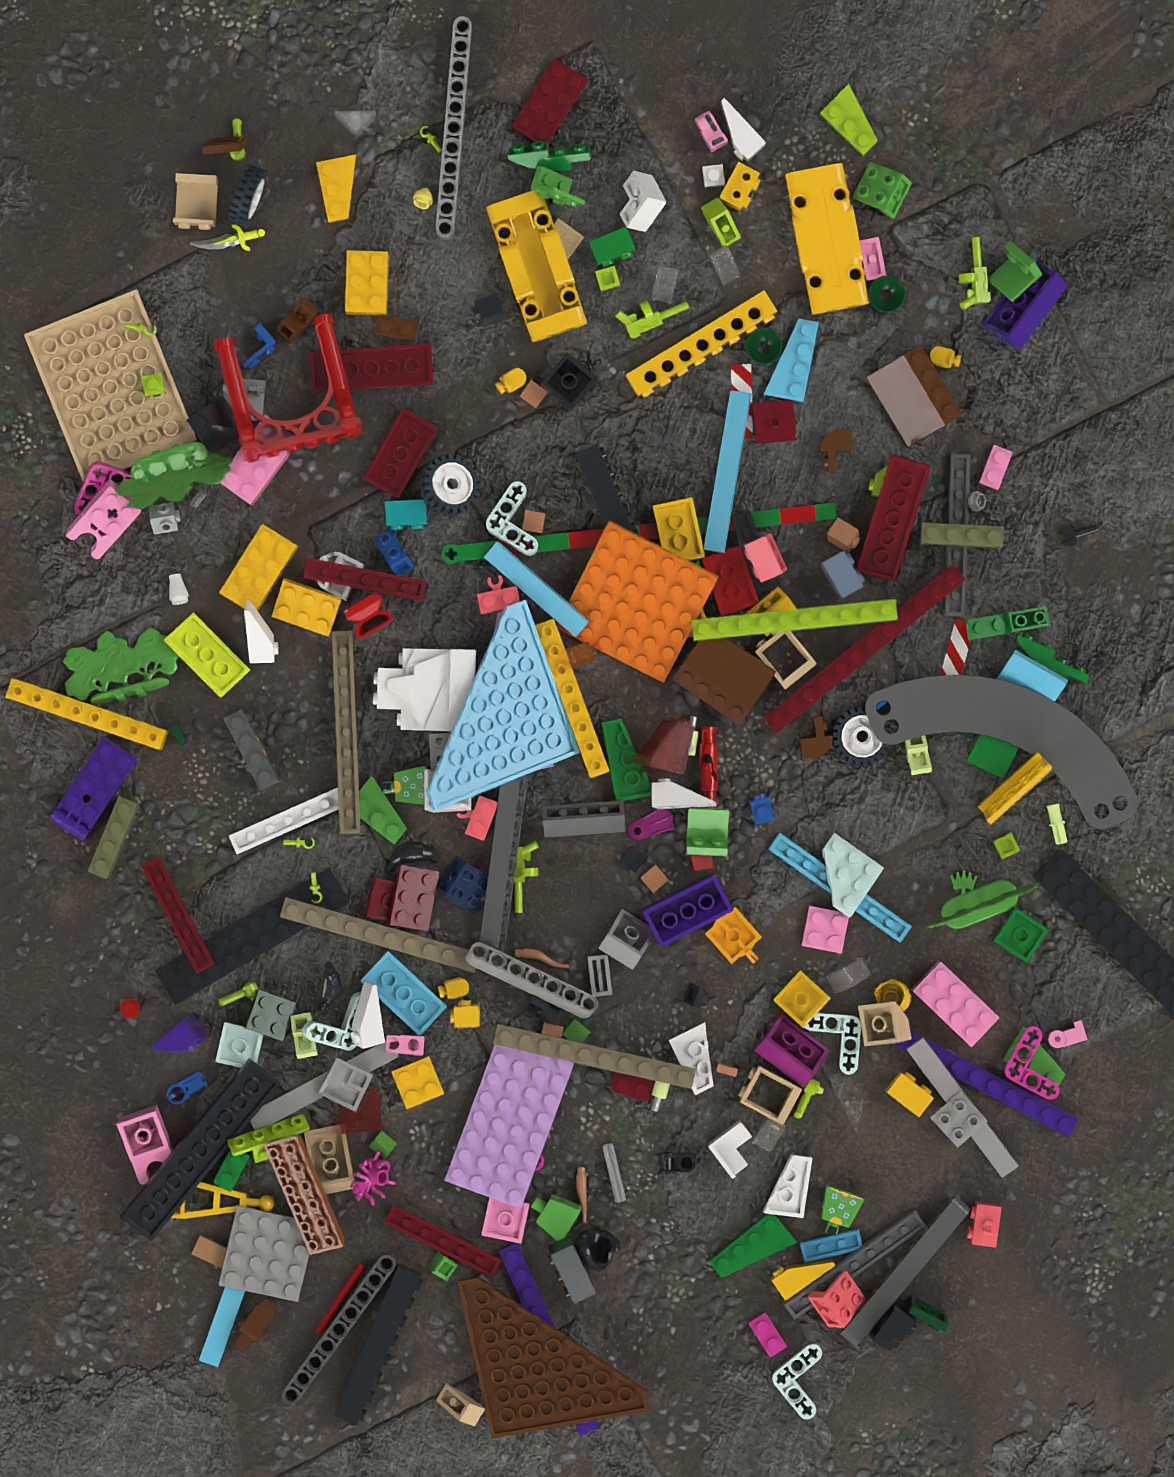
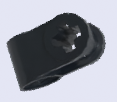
(674, 1162)

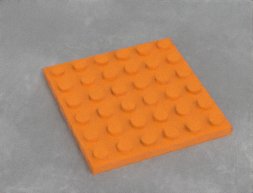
(639, 600)

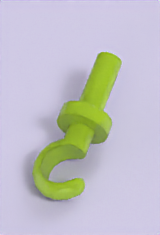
(431, 139)
(139, 327)
(298, 842)
(315, 887)

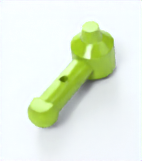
(239, 155)
(248, 991)
(811, 1088)

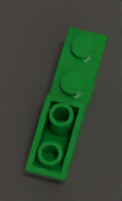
(556, 159)
(1007, 623)
(1044, 655)

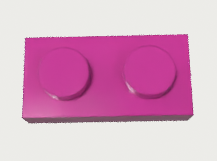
(767, 1334)

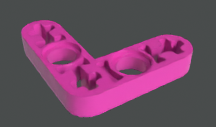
(98, 481)
(1024, 1072)

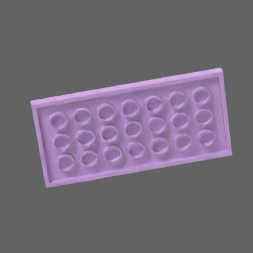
(509, 1124)

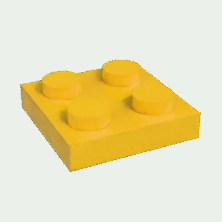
(801, 999)
(417, 1082)

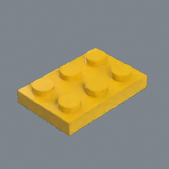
(679, 528)
(306, 607)

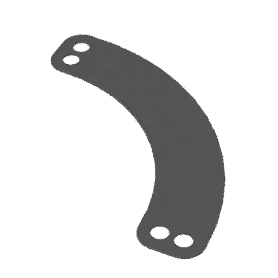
(1014, 716)

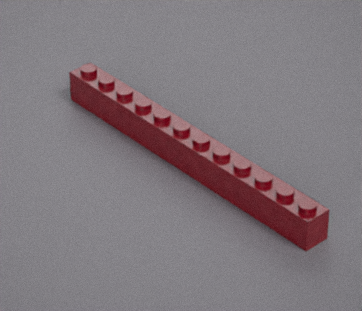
(863, 649)

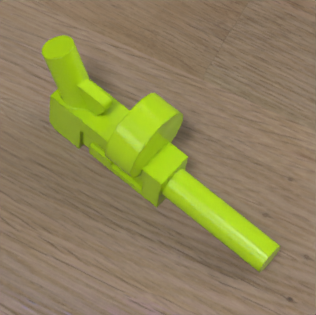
(978, 278)
(649, 320)
(521, 872)

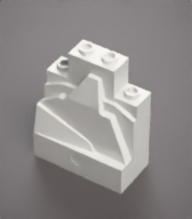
(427, 688)

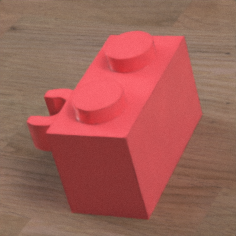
(765, 557)
(498, 598)
(480, 817)
(984, 1224)

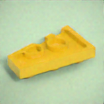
(336, 184)

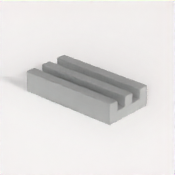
(597, 958)

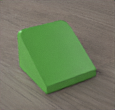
(576, 1031)
(442, 1265)

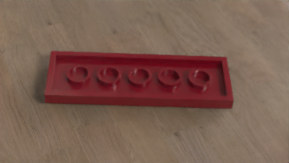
(377, 367)
(893, 517)

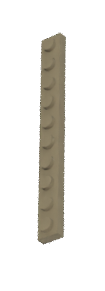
(345, 732)
(376, 934)
(594, 1056)

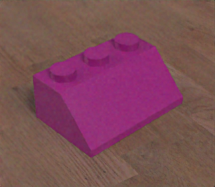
(792, 1050)

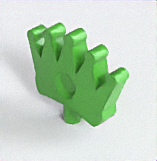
(963, 882)

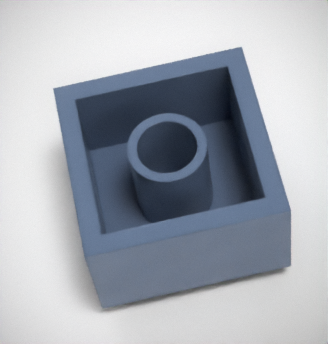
(842, 574)

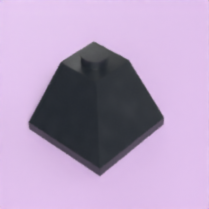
(215, 425)

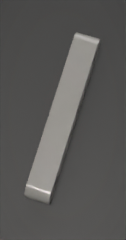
(522, 982)

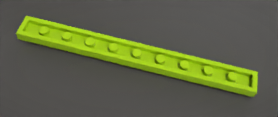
(794, 620)

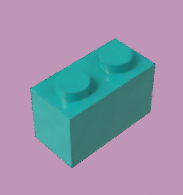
(406, 513)

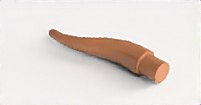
(535, 954)
(581, 1190)

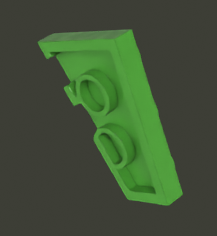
(378, 811)
(1040, 1062)

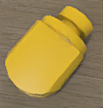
(944, 357)
(511, 380)
(454, 988)

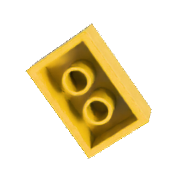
(367, 283)

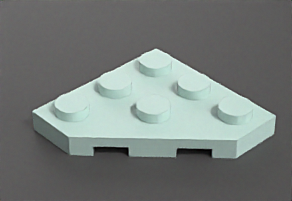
(848, 874)

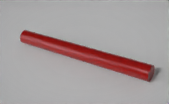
(340, 1298)

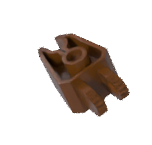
(254, 1325)

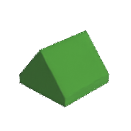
(383, 1144)

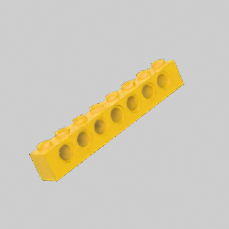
(759, 302)
(572, 698)
(86, 713)

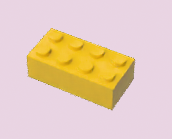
(259, 568)

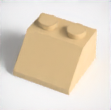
(883, 1024)

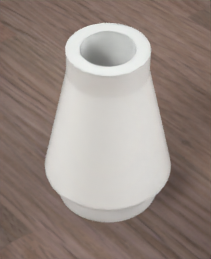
(177, 590)

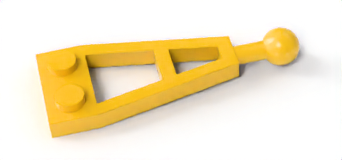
(265, 1203)

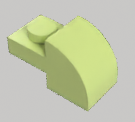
(918, 755)
(303, 1046)

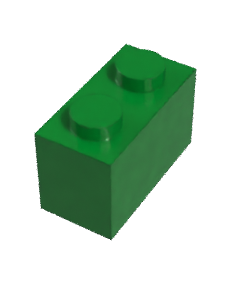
(612, 247)
(231, 1170)

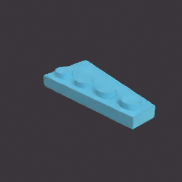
(793, 368)

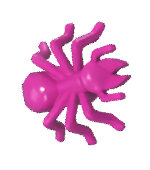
(375, 1175)

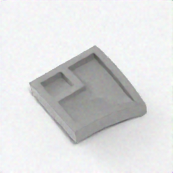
(345, 1084)

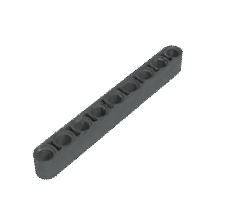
(503, 863)
(905, 1270)
(335, 1337)

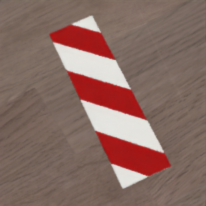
(742, 382)
(956, 650)

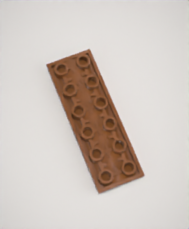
(305, 1194)

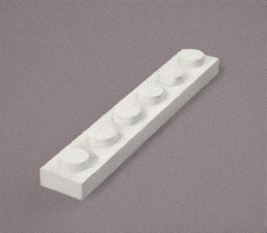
(285, 821)

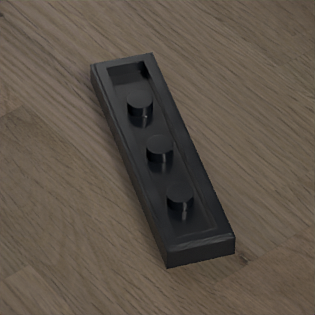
(746, 532)

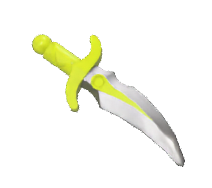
(229, 240)

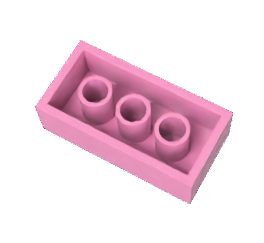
(252, 478)
(955, 1003)

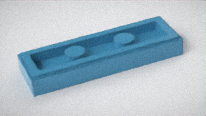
(831, 1245)

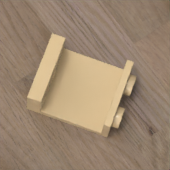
(196, 201)

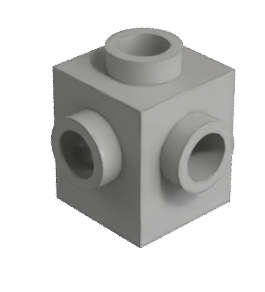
(164, 518)

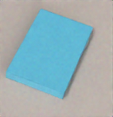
(1032, 675)

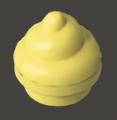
(423, 198)

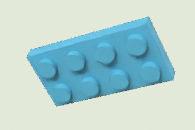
(405, 993)

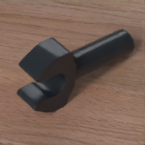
(1075, 534)

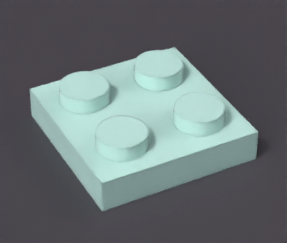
(238, 1045)

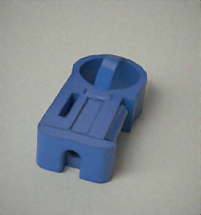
(189, 1085)

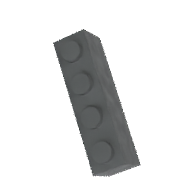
(252, 749)
(583, 819)

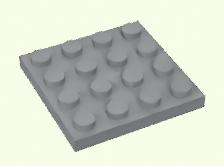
(265, 1254)

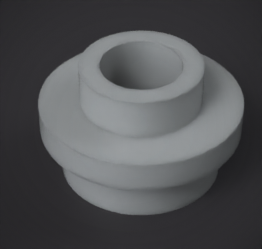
(976, 501)

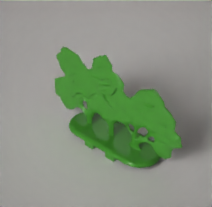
(171, 473)
(115, 662)

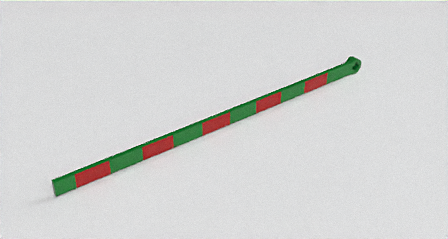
(648, 531)

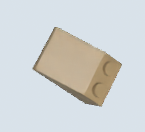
(330, 1158)

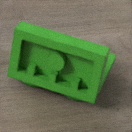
(554, 186)
(882, 189)
(1015, 274)
(707, 831)

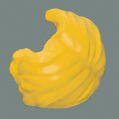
(893, 991)

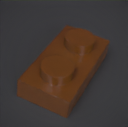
(396, 328)

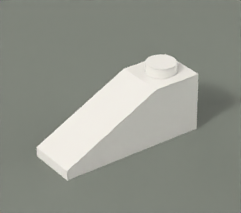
(743, 136)
(259, 637)
(671, 795)
(367, 1019)

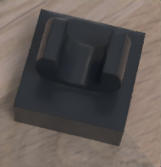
(694, 995)

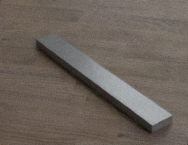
(948, 1088)
(308, 1092)

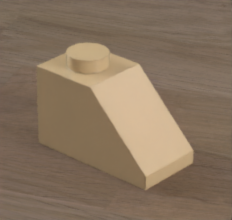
(460, 1405)

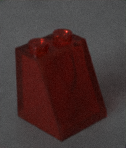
(668, 746)

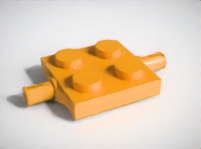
(734, 936)

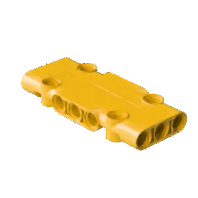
(827, 238)
(536, 265)

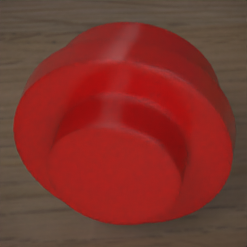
(130, 1008)

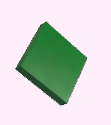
(992, 755)
(1020, 934)

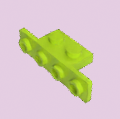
(255, 1140)

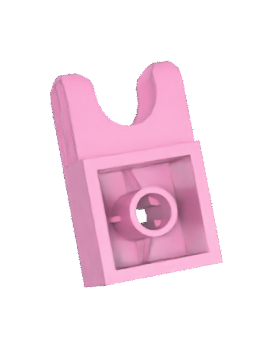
(101, 522)
(145, 1148)

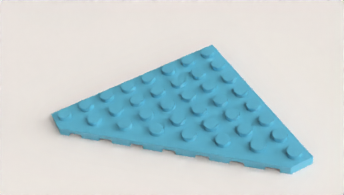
(509, 718)

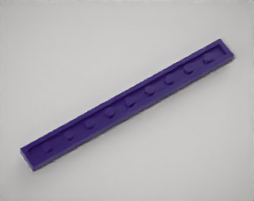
(999, 1088)
(532, 1299)

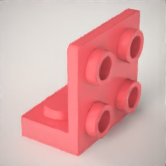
(839, 1301)

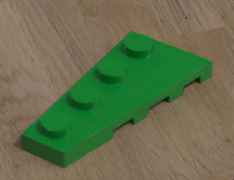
(627, 777)
(756, 1243)

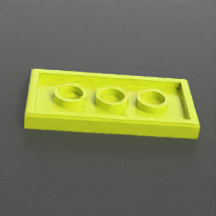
(206, 655)

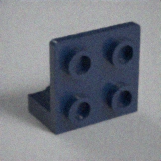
(464, 885)

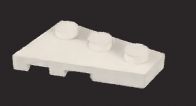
(693, 1052)
(791, 1188)

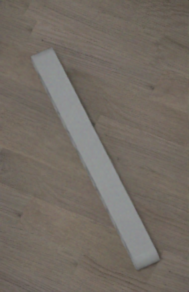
(453, 118)

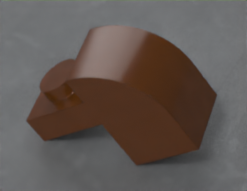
(298, 320)
(835, 442)
(818, 745)

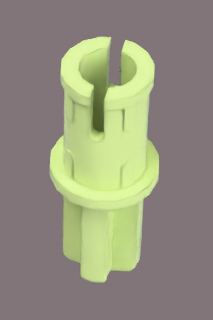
(1057, 824)

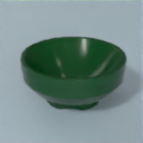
(887, 283)
(764, 335)

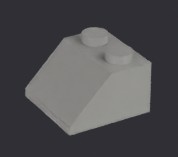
(627, 939)

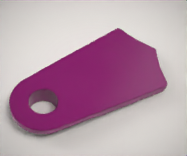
(652, 824)

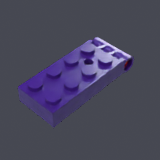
(101, 781)

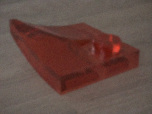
(367, 1116)

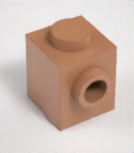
(843, 535)

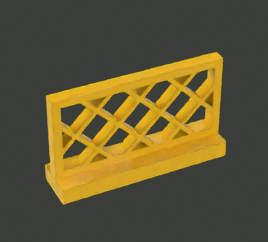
(1014, 787)

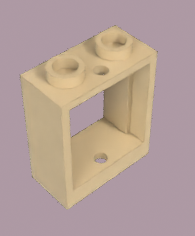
(810, 663)
(788, 1103)

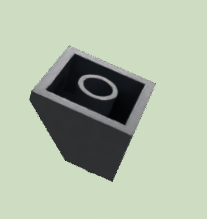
(569, 382)
(893, 1327)

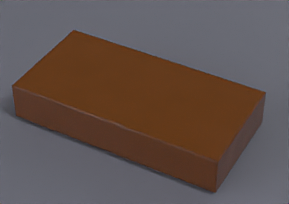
(224, 144)

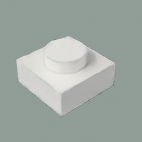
(713, 176)

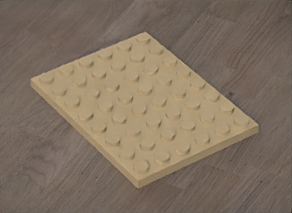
(97, 386)

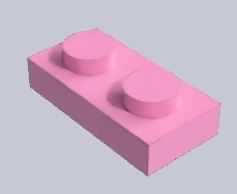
(872, 259)
(995, 467)

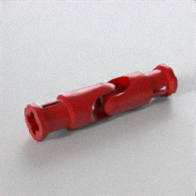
(708, 775)

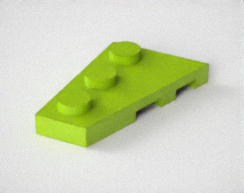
(849, 120)

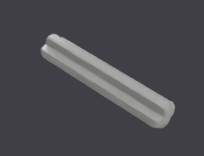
(614, 1173)

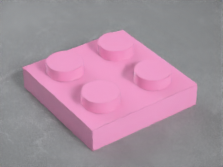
(825, 929)
(505, 1221)

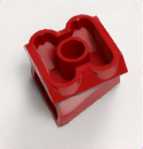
(369, 615)

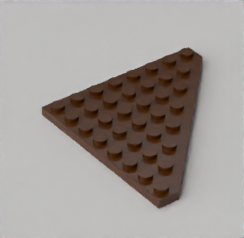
(534, 1372)

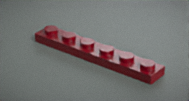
(364, 579)
(178, 915)
(443, 1241)

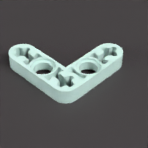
(506, 526)
(841, 1028)
(340, 1033)
(790, 1382)

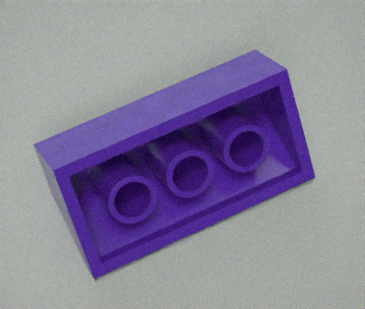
(1019, 318)
(687, 909)
(184, 1036)

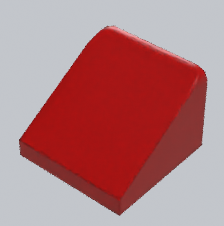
(701, 862)

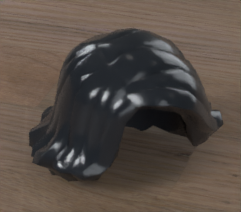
(597, 1248)

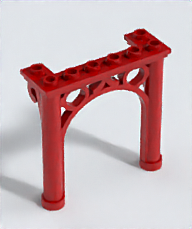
(241, 407)

